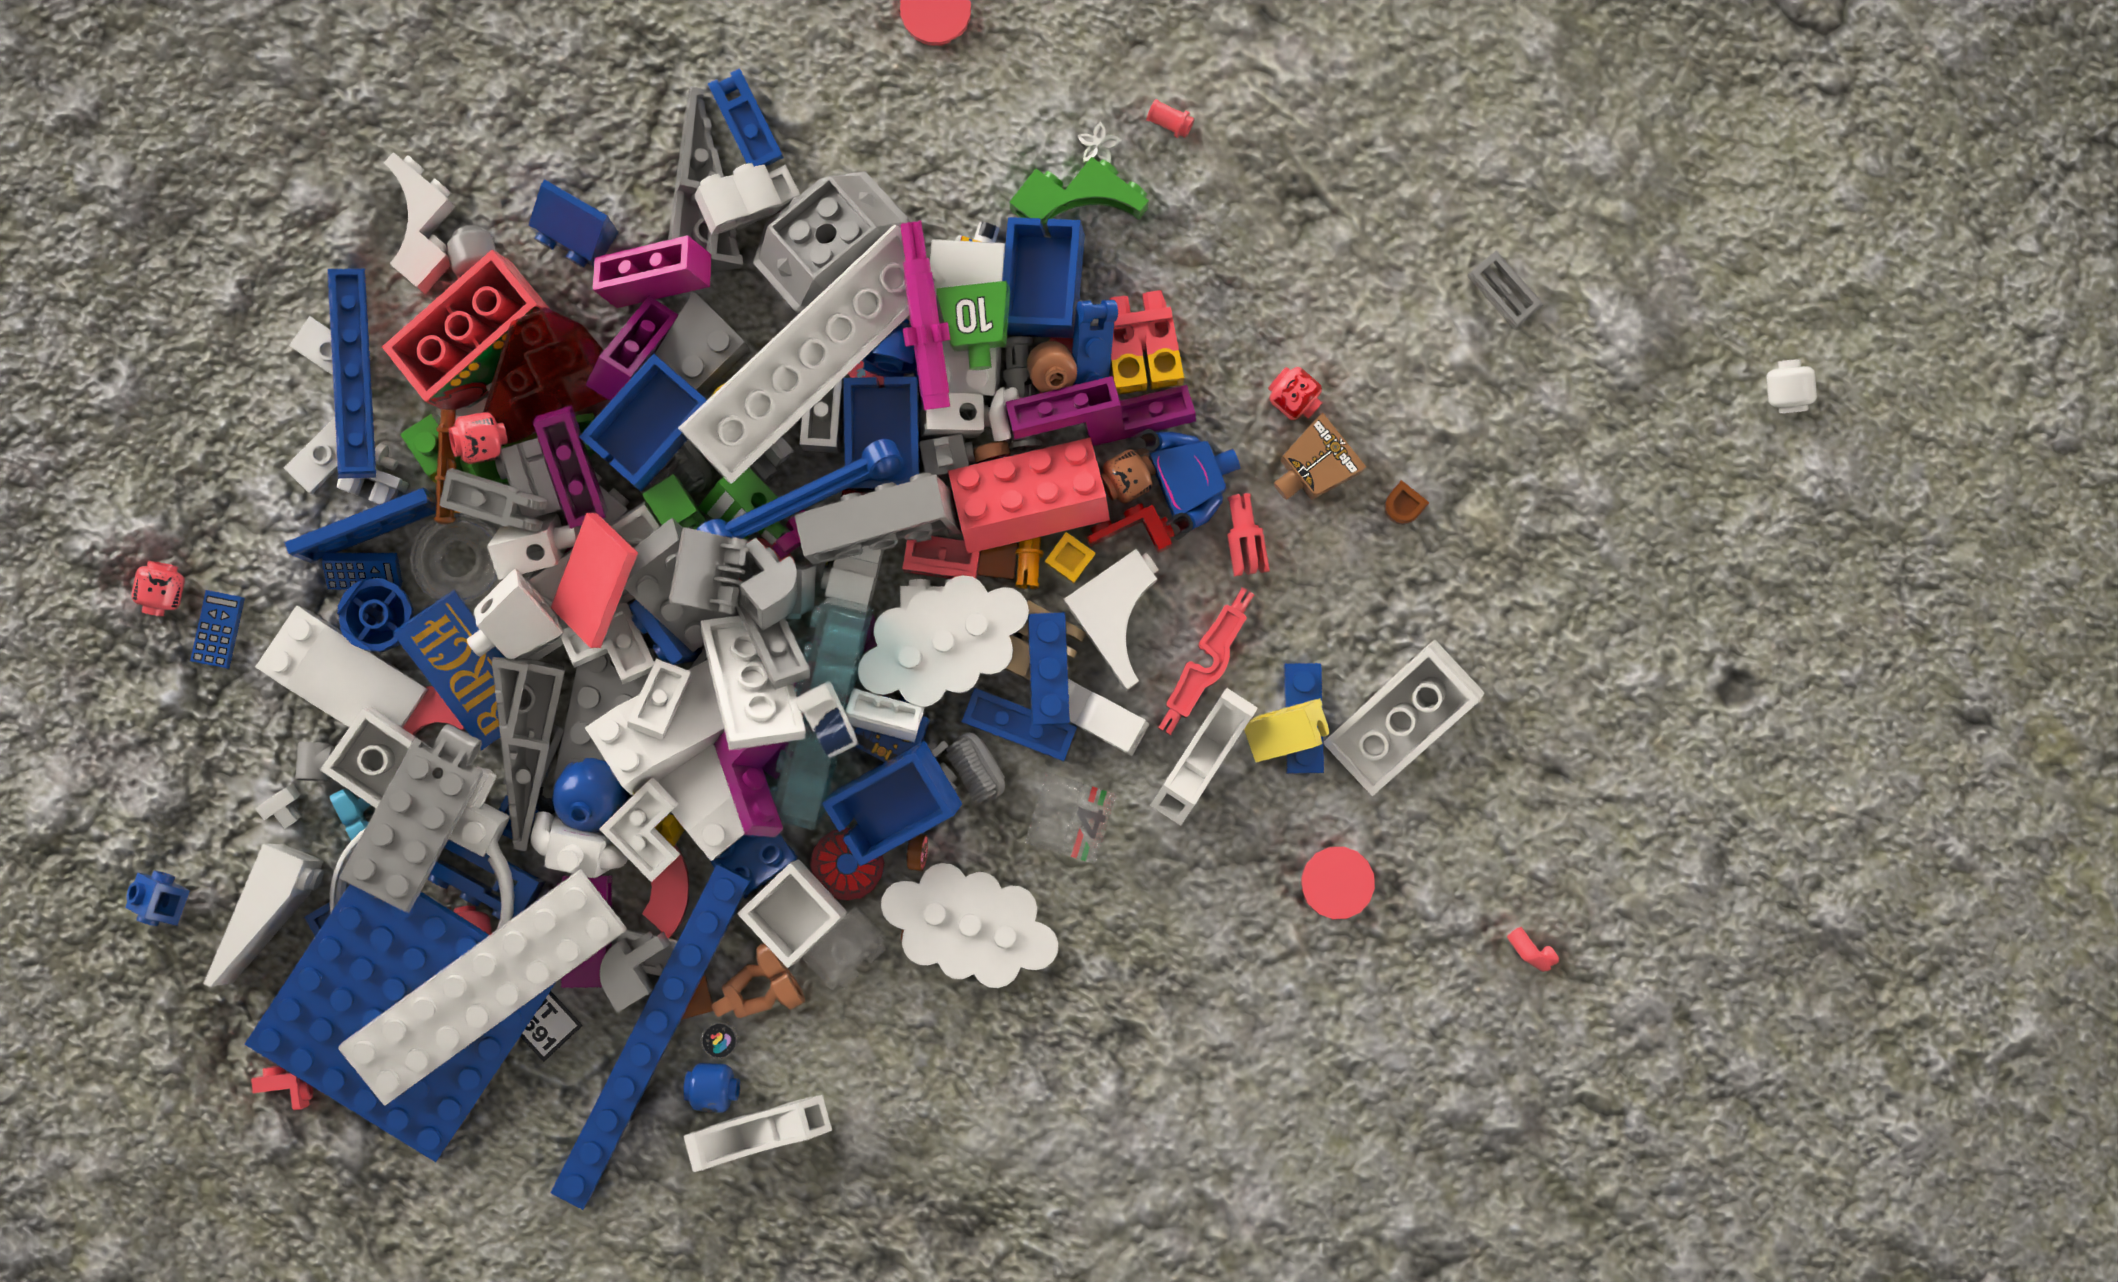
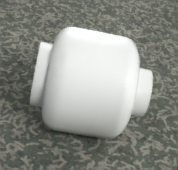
(1791, 386)

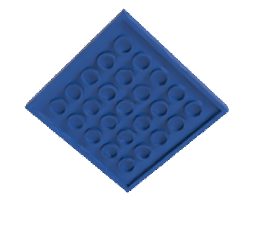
(350, 975)

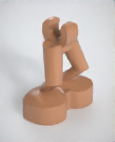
(782, 987)

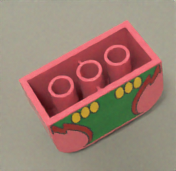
(459, 337)

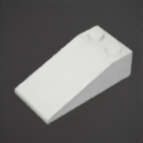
(961, 265)
(334, 674)
(1404, 717)
(640, 757)
(704, 803)
(272, 893)

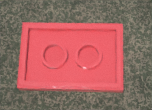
(594, 580)

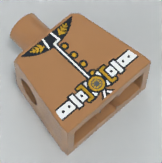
(1318, 461)

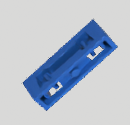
(475, 891)

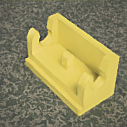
(1287, 730)

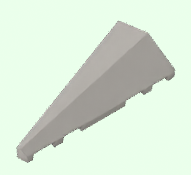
(696, 162)
(526, 709)

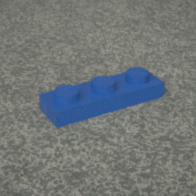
(1048, 668)
(1302, 685)
(1015, 724)

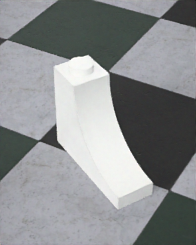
(1105, 607)

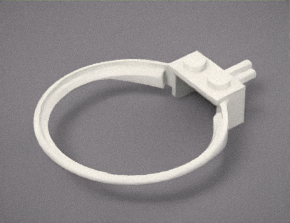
(475, 830)

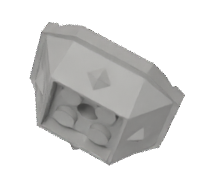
(793, 242)

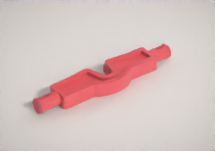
(1217, 645)

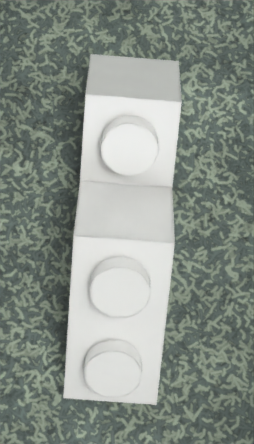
(421, 258)
(1203, 756)
(757, 1132)

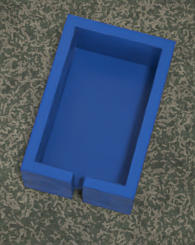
(1043, 276)
(882, 414)
(641, 423)
(892, 803)

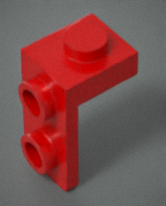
(1155, 527)

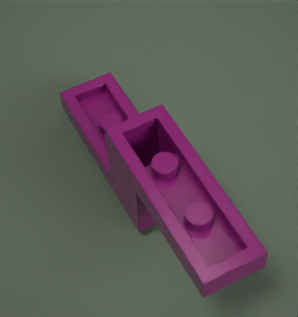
(1101, 411)
(749, 786)

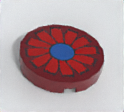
(839, 871)

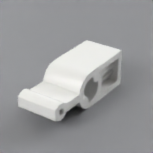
(1105, 719)

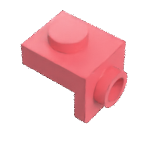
(277, 1078)

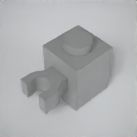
(946, 454)

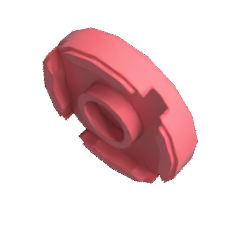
(935, 20)
(1337, 882)

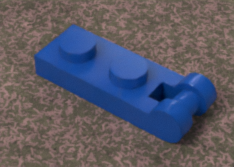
(746, 120)
(1093, 343)

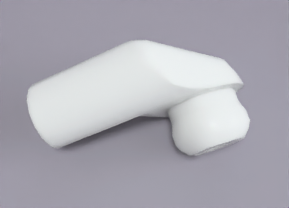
(998, 413)

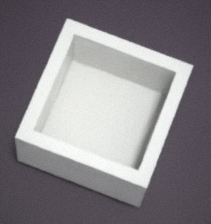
(792, 913)

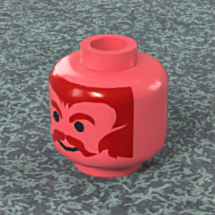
(1295, 393)

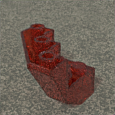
(542, 371)

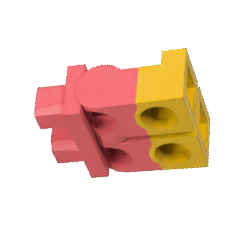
(1146, 332)

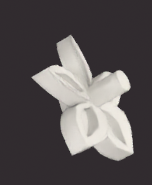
(1098, 144)

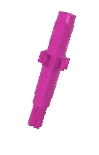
(925, 329)

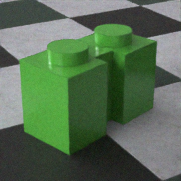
(672, 500)

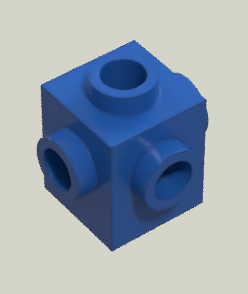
(156, 898)

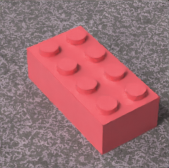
(1029, 495)

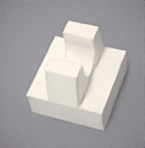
(281, 806)

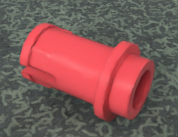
(1170, 118)

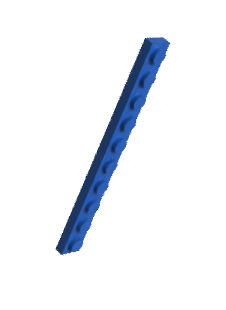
(651, 1036)

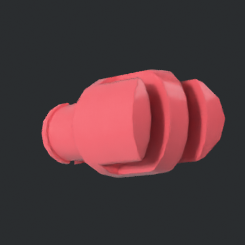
(1246, 539)

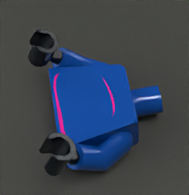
(1188, 476)

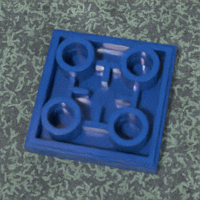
(667, 645)

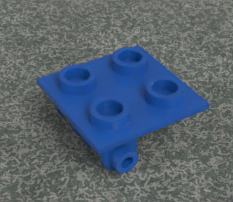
(757, 858)

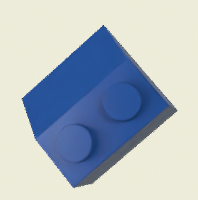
(571, 225)

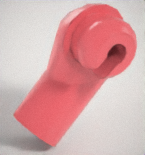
(1528, 951)

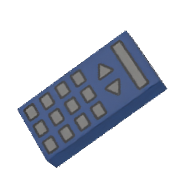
(345, 569)
(217, 629)

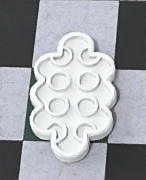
(943, 641)
(969, 925)

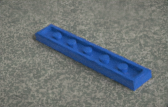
(351, 374)

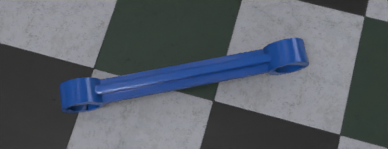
(878, 460)

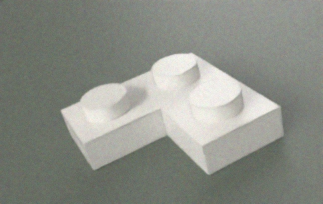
(622, 643)
(634, 832)

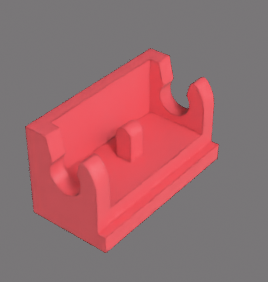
(940, 558)

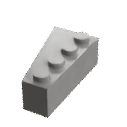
(701, 345)
(877, 519)

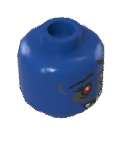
(711, 1087)

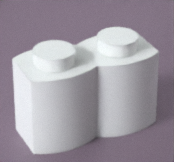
(737, 198)

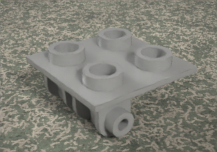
(708, 571)

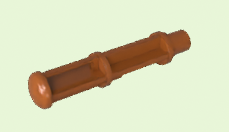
(445, 461)

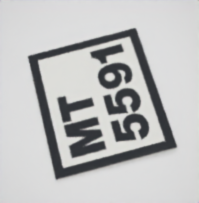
(550, 1027)

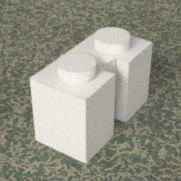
(854, 576)

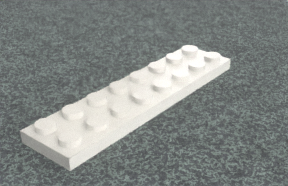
(804, 360)
(482, 987)

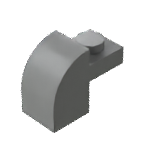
(773, 588)
(622, 973)

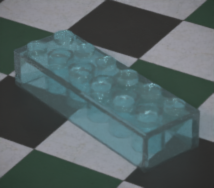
(831, 656)

